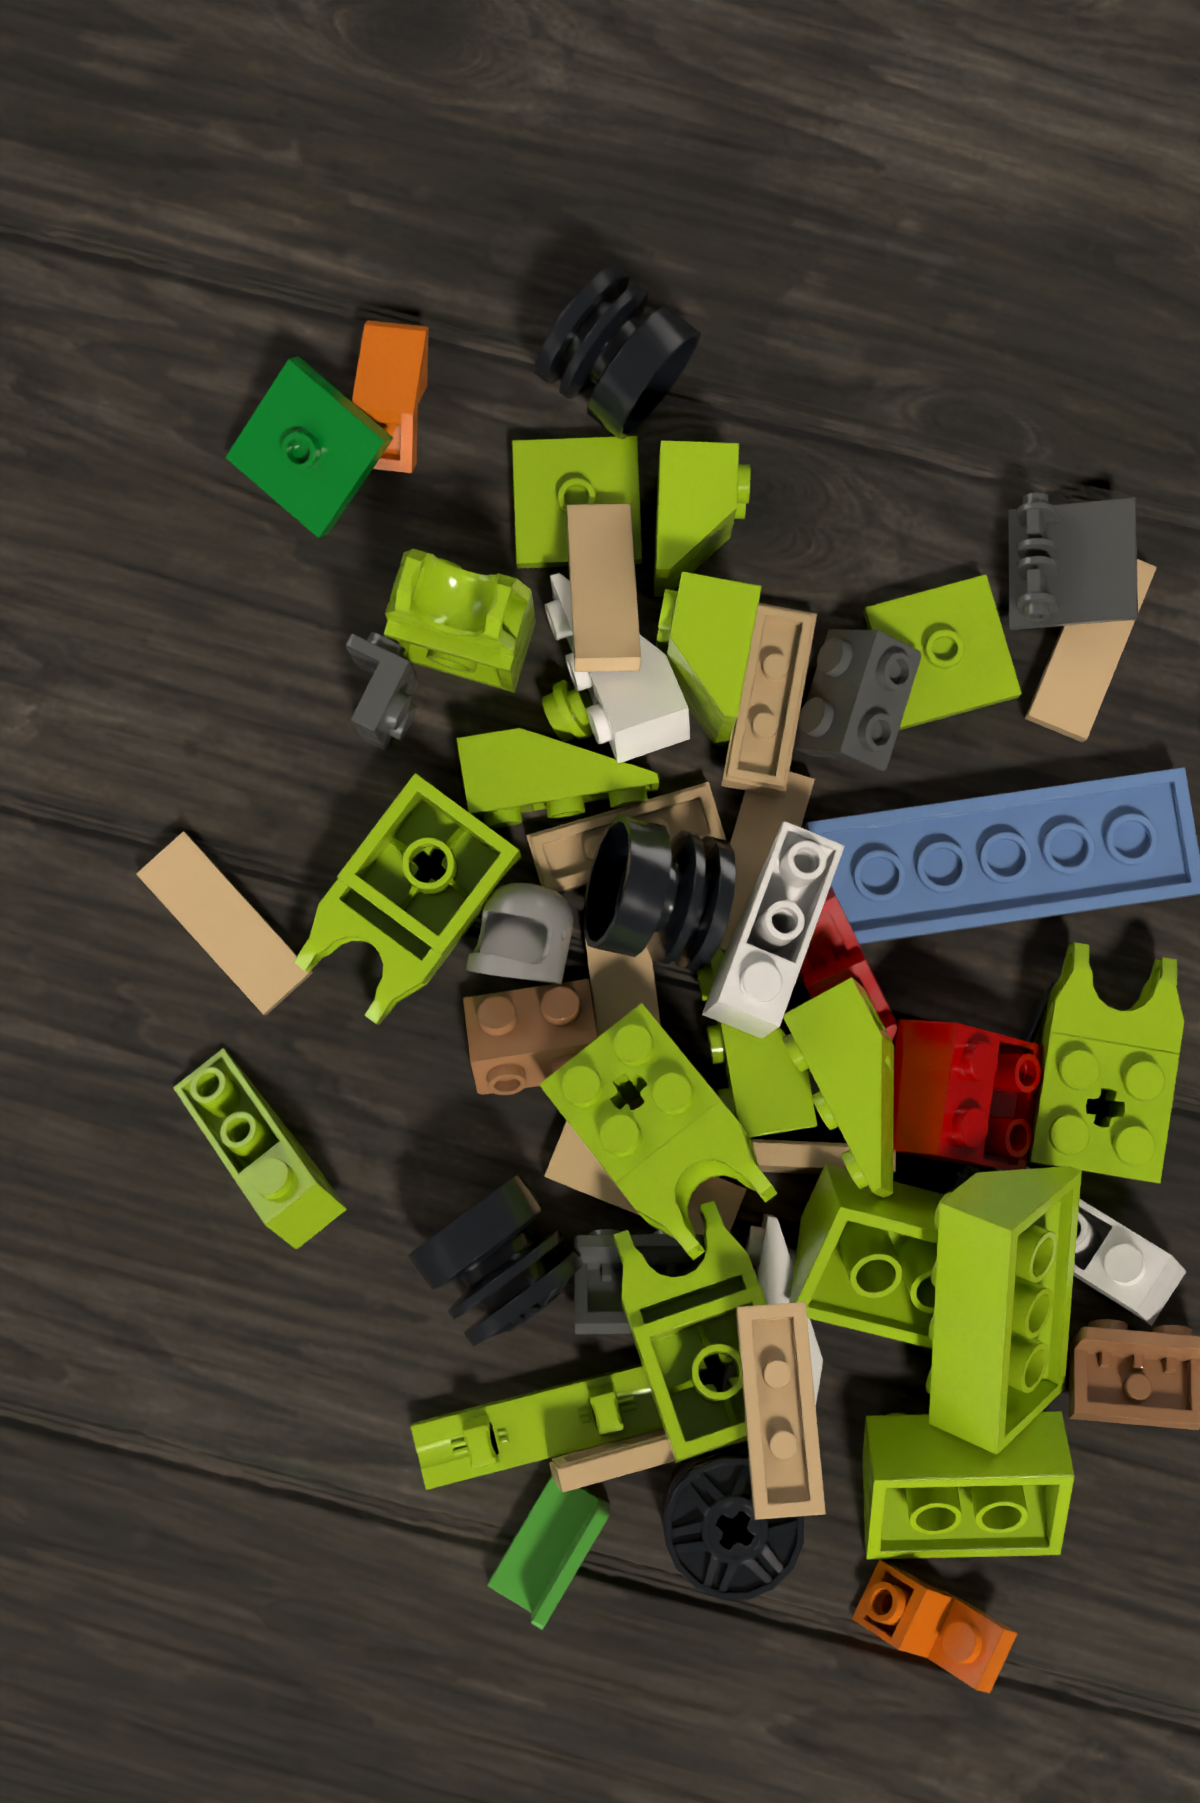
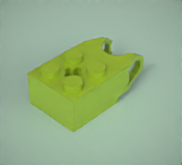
(460, 620)
(387, 905)
(1110, 1052)
(668, 1141)
(682, 1325)

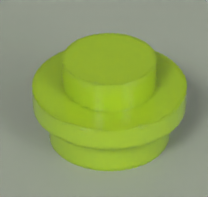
(568, 712)

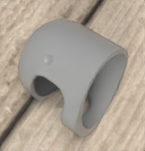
(524, 934)

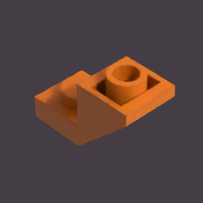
(390, 386)
(934, 1626)

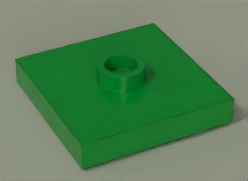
(308, 447)

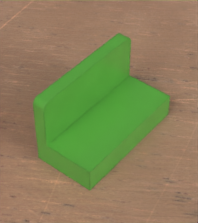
(549, 1549)

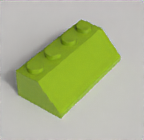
(1002, 1301)

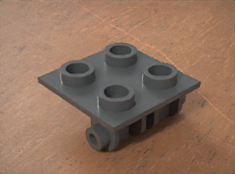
(1072, 562)

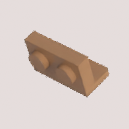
(527, 1034)
(1135, 1375)

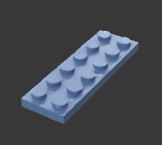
(1016, 856)

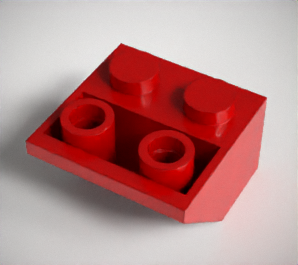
(964, 1094)

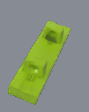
(535, 1426)

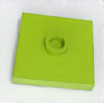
(565, 473)
(960, 647)

